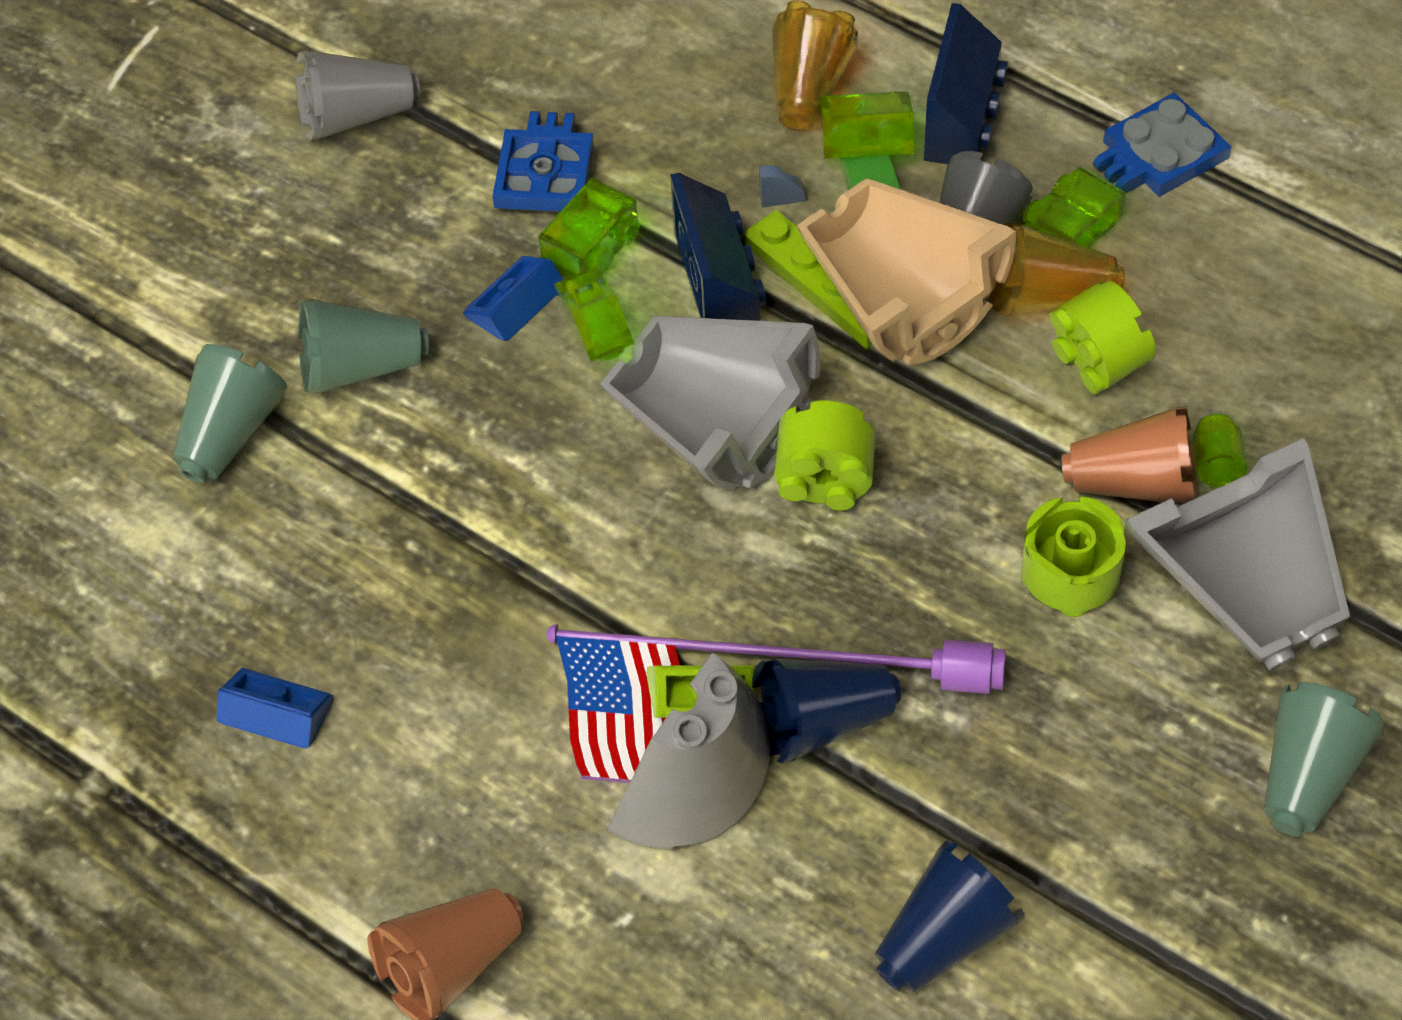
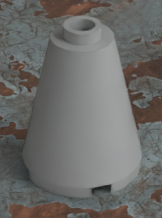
(350, 91)

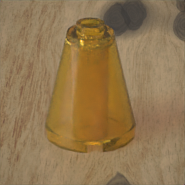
(1050, 272)

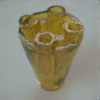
(809, 60)

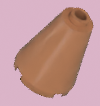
(1137, 460)
(443, 949)

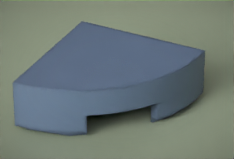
(779, 187)

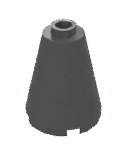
(985, 189)

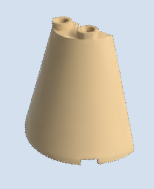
(909, 267)

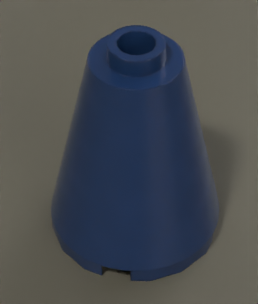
(821, 701)
(944, 920)

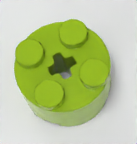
(1101, 335)
(825, 454)
(1073, 554)

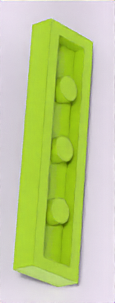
(784, 250)

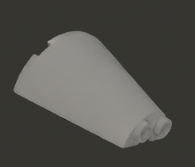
(718, 390)
(1256, 556)
(698, 766)

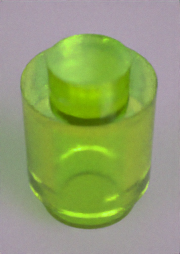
(1218, 450)

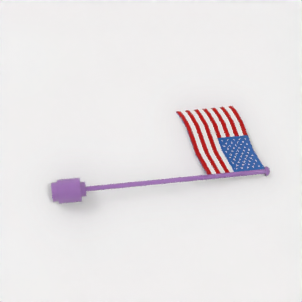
(613, 706)

